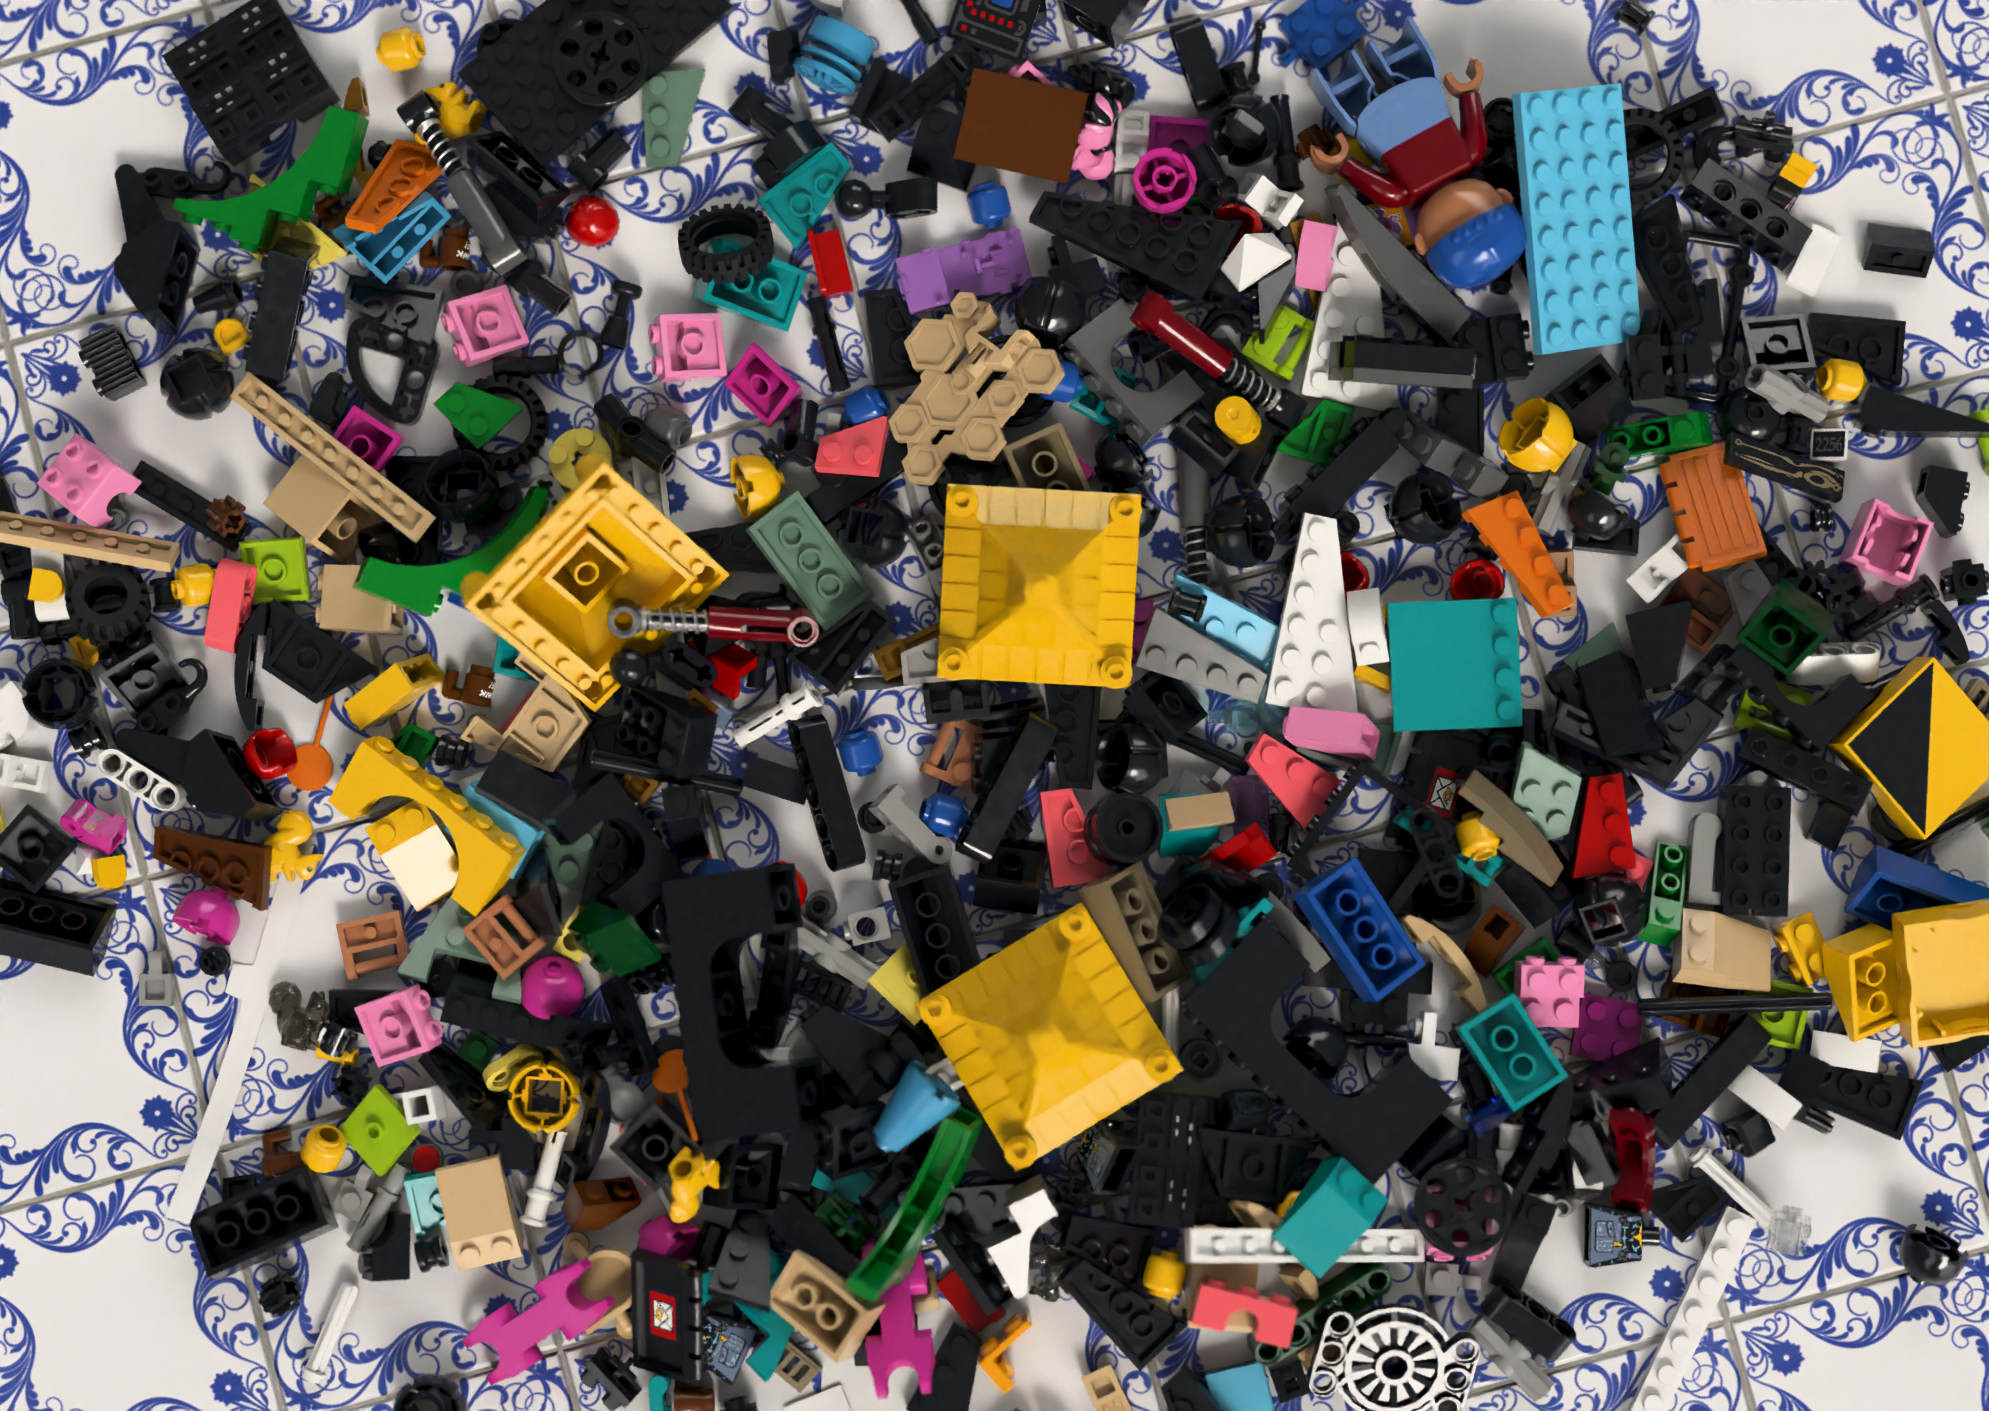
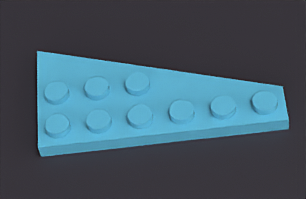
(1232, 624)

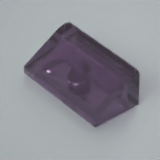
(1250, 803)

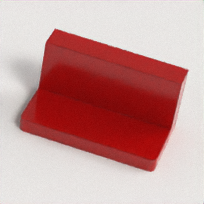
(830, 263)
(731, 665)
(1244, 850)
(966, 1305)

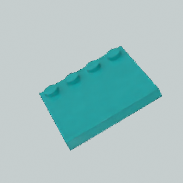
(1454, 665)

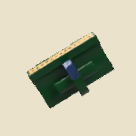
(1609, 467)
(845, 1221)

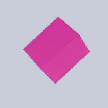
(763, 385)
(368, 438)

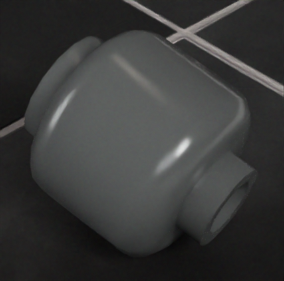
(668, 425)

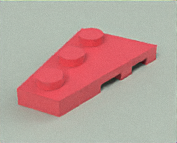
(1291, 778)
(1065, 845)

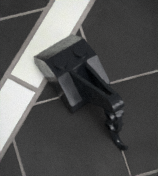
(159, 254)
(207, 765)

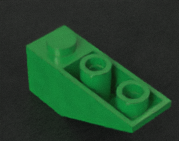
(1663, 434)
(1665, 894)

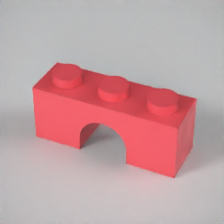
(1216, 1302)

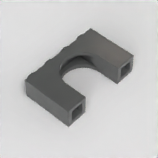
(1139, 412)

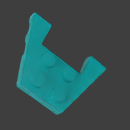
(777, 1329)

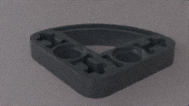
(406, 352)

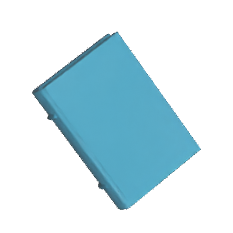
(526, 833)
(1240, 1387)

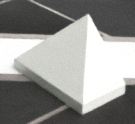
(1254, 258)

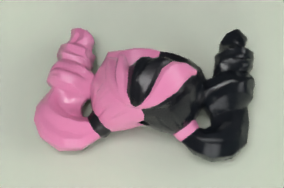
(1099, 118)

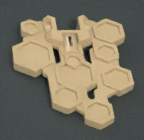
(952, 400)

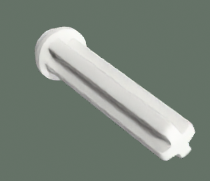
(1170, 1023)
(1702, 1158)
(330, 1333)

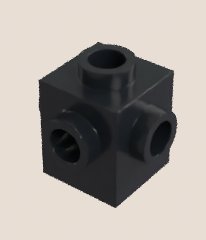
(1954, 585)

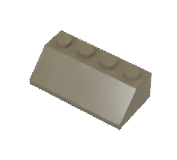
(1045, 461)
(1128, 919)

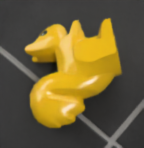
(456, 115)
(292, 831)
(688, 1180)

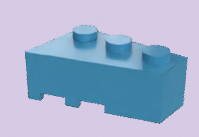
(399, 239)

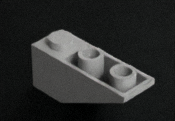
(929, 547)

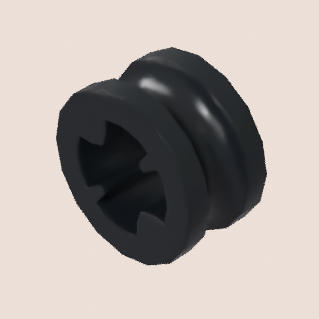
(772, 453)
(1821, 517)
(219, 952)

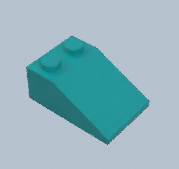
(765, 298)
(1511, 1051)
(1329, 1215)

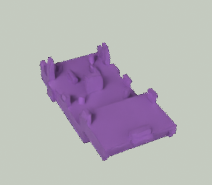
(978, 267)

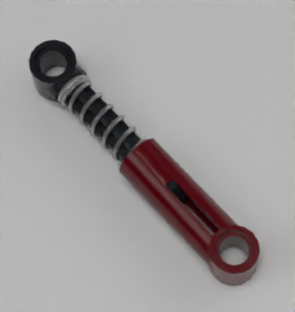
(1159, 318)
(718, 623)

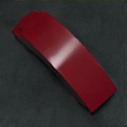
(1636, 1157)

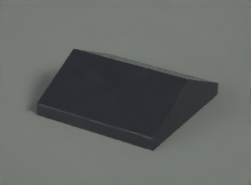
(34, 848)

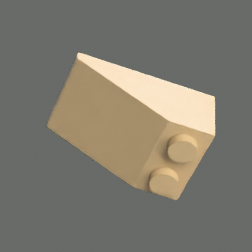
(1721, 952)
(479, 1212)
(822, 1307)

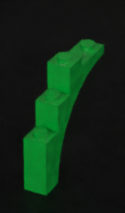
(324, 167)
(420, 587)
(921, 1209)

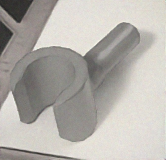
(120, 507)
(1577, 1201)

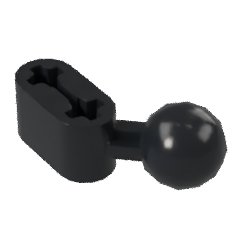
(900, 199)
(631, 666)

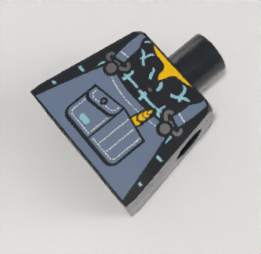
(1108, 1156)
(1615, 1235)
(726, 1343)

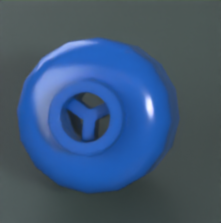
(989, 204)
(1068, 386)
(864, 406)
(860, 751)
(943, 814)

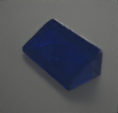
(1489, 1115)

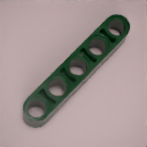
(1330, 1293)

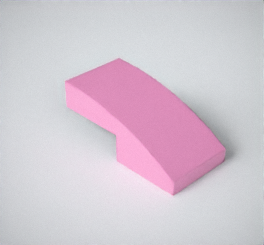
(1314, 256)

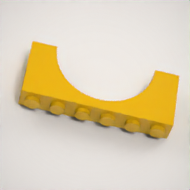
(484, 851)

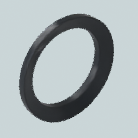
(560, 352)

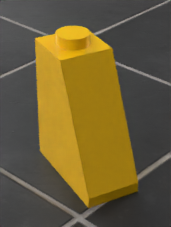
(393, 690)

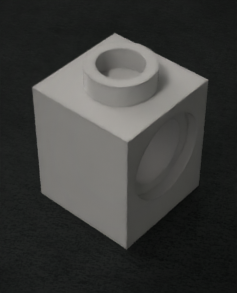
(881, 920)

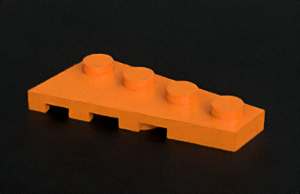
(394, 184)
(1515, 540)

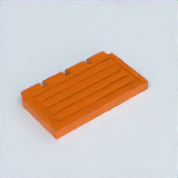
(1714, 509)

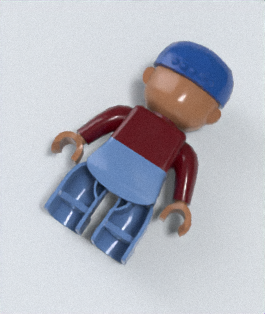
(1422, 157)

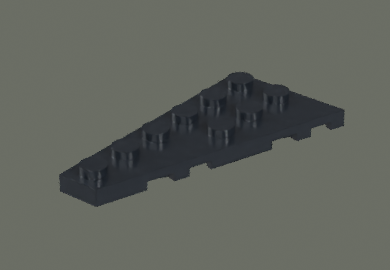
(1164, 248)

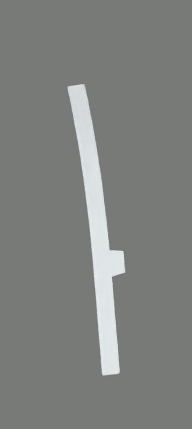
(253, 987)

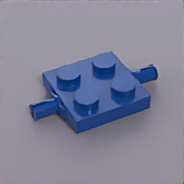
(1321, 31)

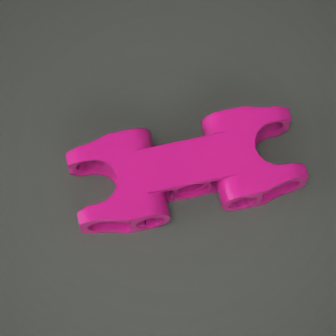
(560, 1307)
(899, 1340)

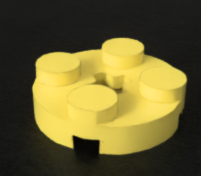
(568, 445)

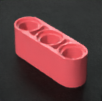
(230, 604)

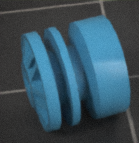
(835, 51)

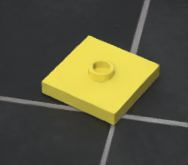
(899, 983)

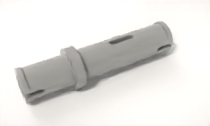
(386, 1195)

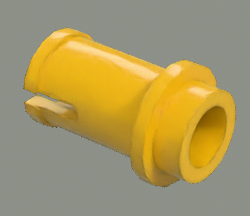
(346, 1060)

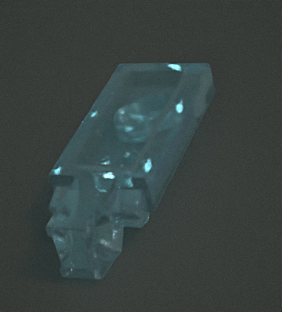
(1250, 717)

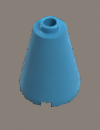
(914, 1107)

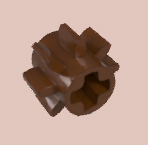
(1314, 136)
(226, 515)

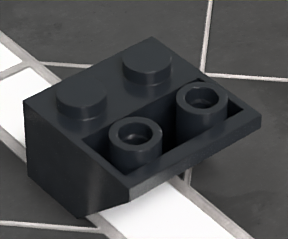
(1592, 399)
(1534, 897)

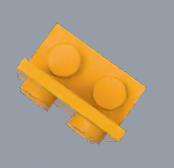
(1000, 1368)

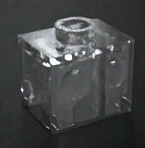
(1789, 1231)

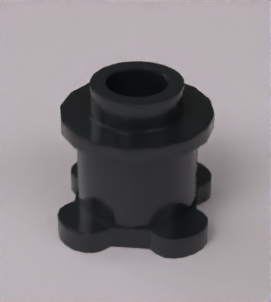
(1478, 547)

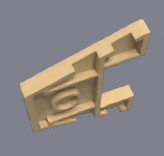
(542, 729)

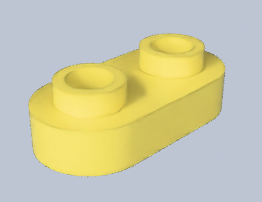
(500, 1072)

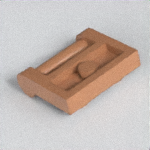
(961, 766)
(371, 934)
(497, 944)

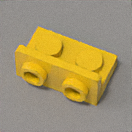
(1802, 944)

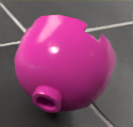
(1163, 180)
(209, 915)
(552, 987)
(668, 1237)

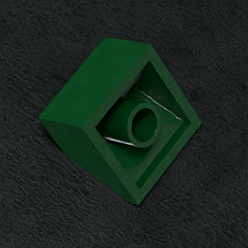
(1786, 627)
(612, 940)

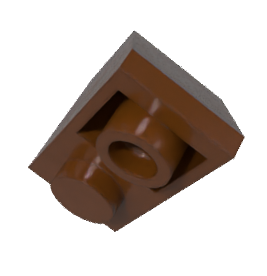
(1492, 940)
(598, 1203)

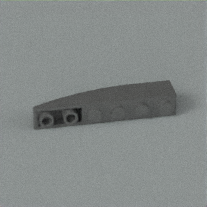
(1397, 269)

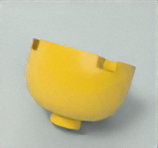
(756, 484)

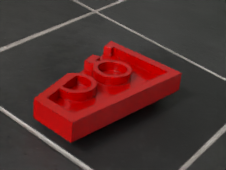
(1605, 829)

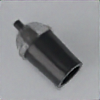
(1577, 946)

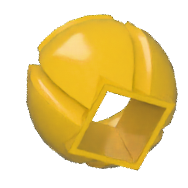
(1537, 436)
(522, 1096)

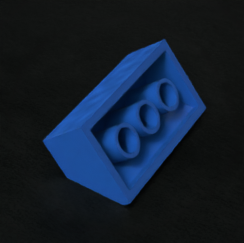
(1896, 883)
(1359, 930)

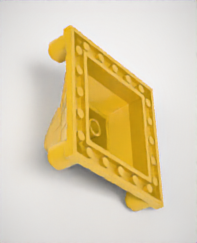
(579, 559)
(1038, 585)
(1049, 1036)

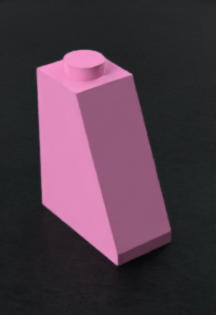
(1332, 732)

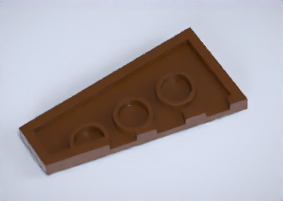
(219, 861)

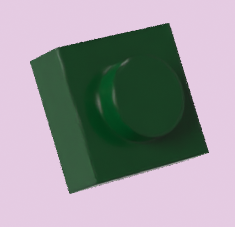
(479, 1049)

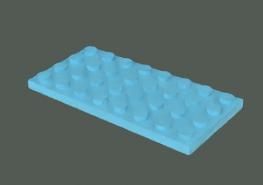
(1576, 217)

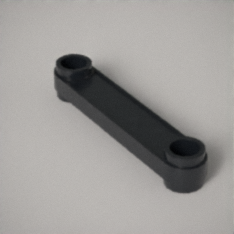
(1563, 684)

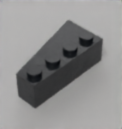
(279, 307)

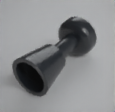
(616, 328)

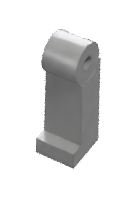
(909, 828)
(1701, 843)

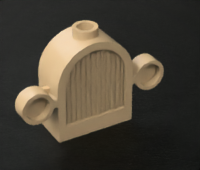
(606, 1276)

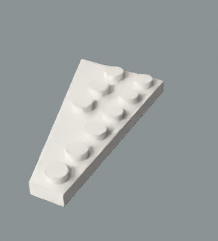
(1347, 309)
(1313, 641)

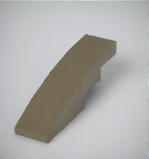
(1519, 835)

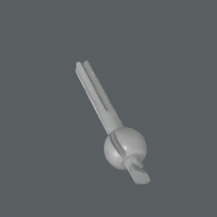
(626, 1103)

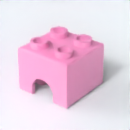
(86, 480)
(1886, 543)

